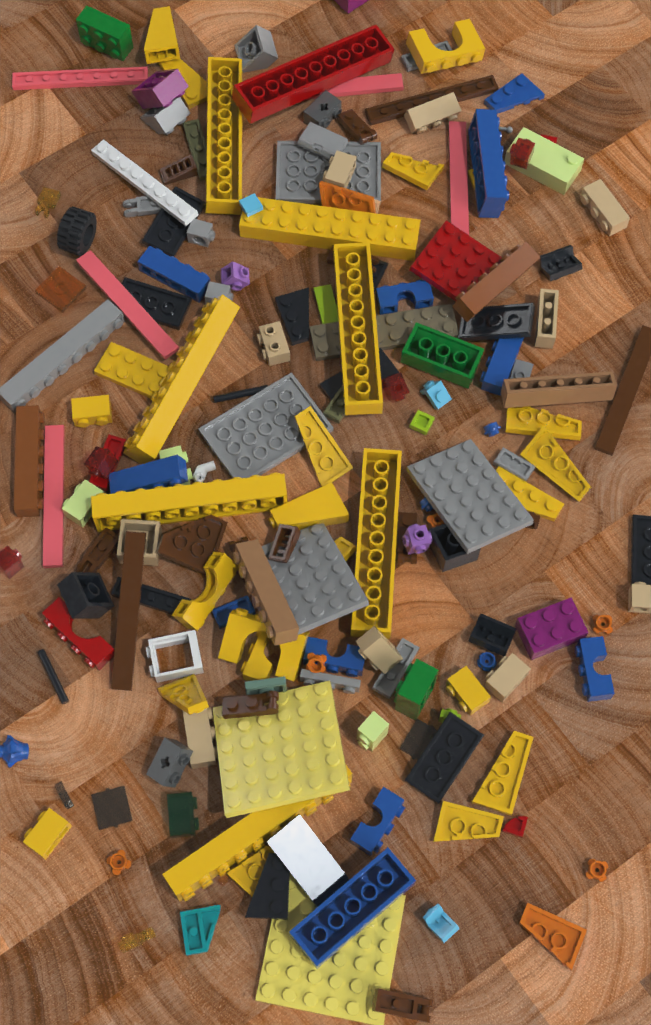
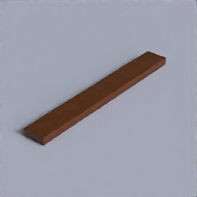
(462, 91)
(625, 393)
(128, 611)

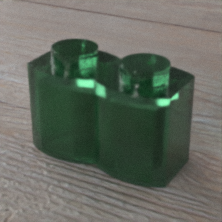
(181, 814)

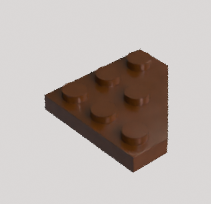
(193, 542)

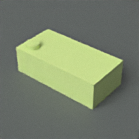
(549, 163)

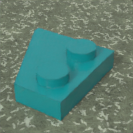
(198, 928)

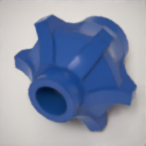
(13, 751)

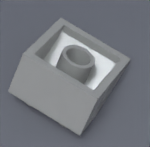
(256, 49)
(165, 119)

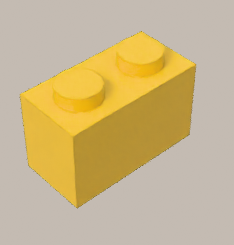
(91, 411)
(467, 691)
(46, 833)

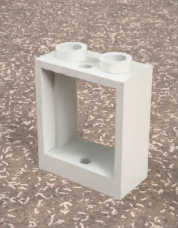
(170, 640)

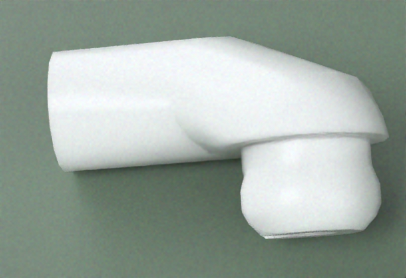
(201, 471)

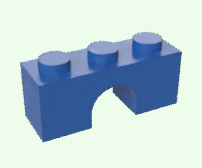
(417, 292)
(349, 663)
(595, 686)
(369, 837)

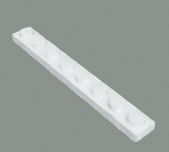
(144, 182)

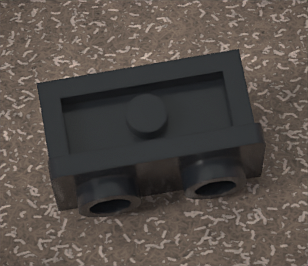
(559, 263)
(492, 635)

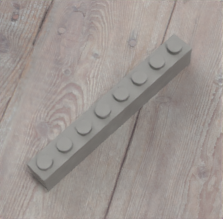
(61, 355)

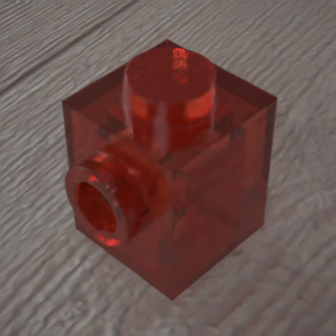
(522, 153)
(395, 387)
(100, 462)
(10, 561)

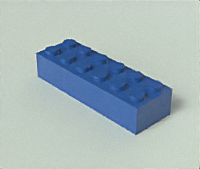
(488, 163)
(352, 907)

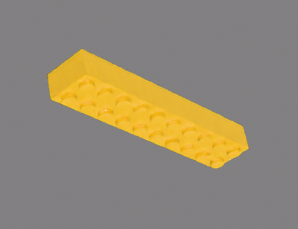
(223, 137)
(327, 226)
(357, 329)
(181, 380)
(190, 501)
(377, 539)
(235, 845)

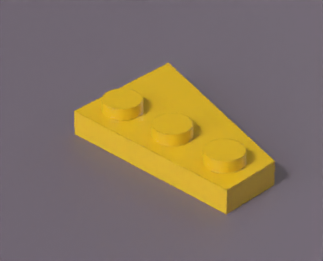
(414, 171)
(185, 694)
(464, 823)

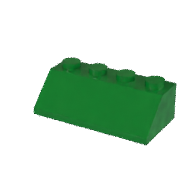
(442, 355)

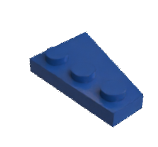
(514, 93)

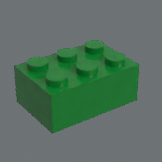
(104, 33)
(416, 689)

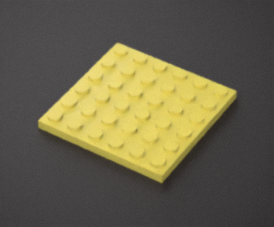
(281, 755)
(342, 984)

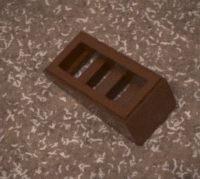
(181, 175)
(282, 531)

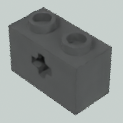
(323, 110)
(169, 762)

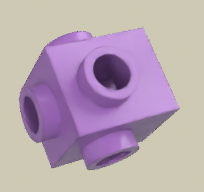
(235, 276)
(417, 539)

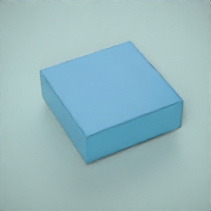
(251, 205)

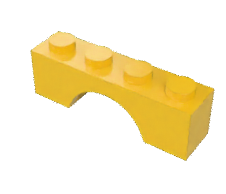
(219, 573)
(258, 665)

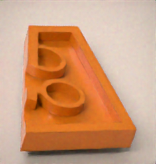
(344, 198)
(554, 933)

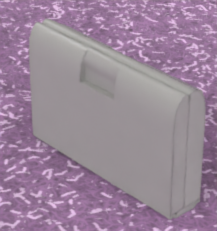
(322, 141)

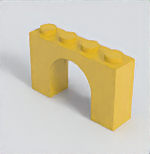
(430, 58)
(242, 624)

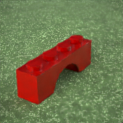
(95, 650)

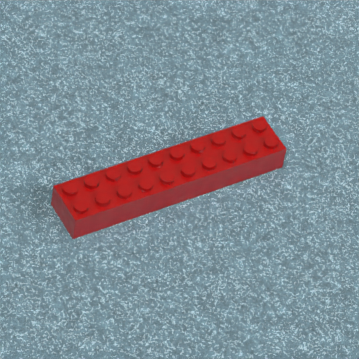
(312, 73)

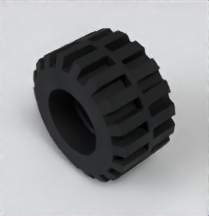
(76, 231)

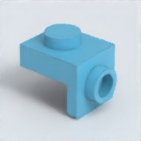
(436, 393)
(440, 923)

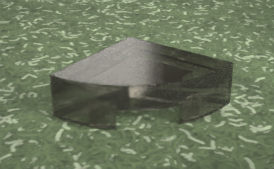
(63, 794)

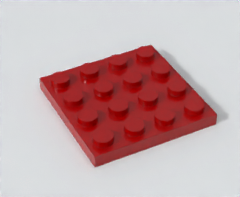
(453, 261)

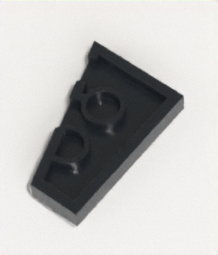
(295, 314)
(271, 892)

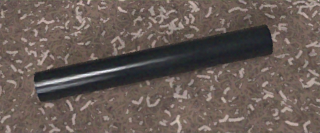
(238, 394)
(53, 676)

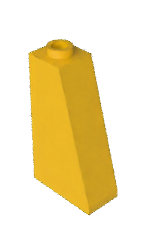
(161, 37)
(310, 509)

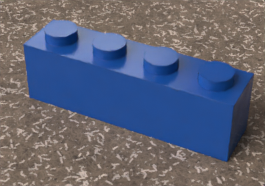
(174, 273)
(500, 364)
(162, 472)

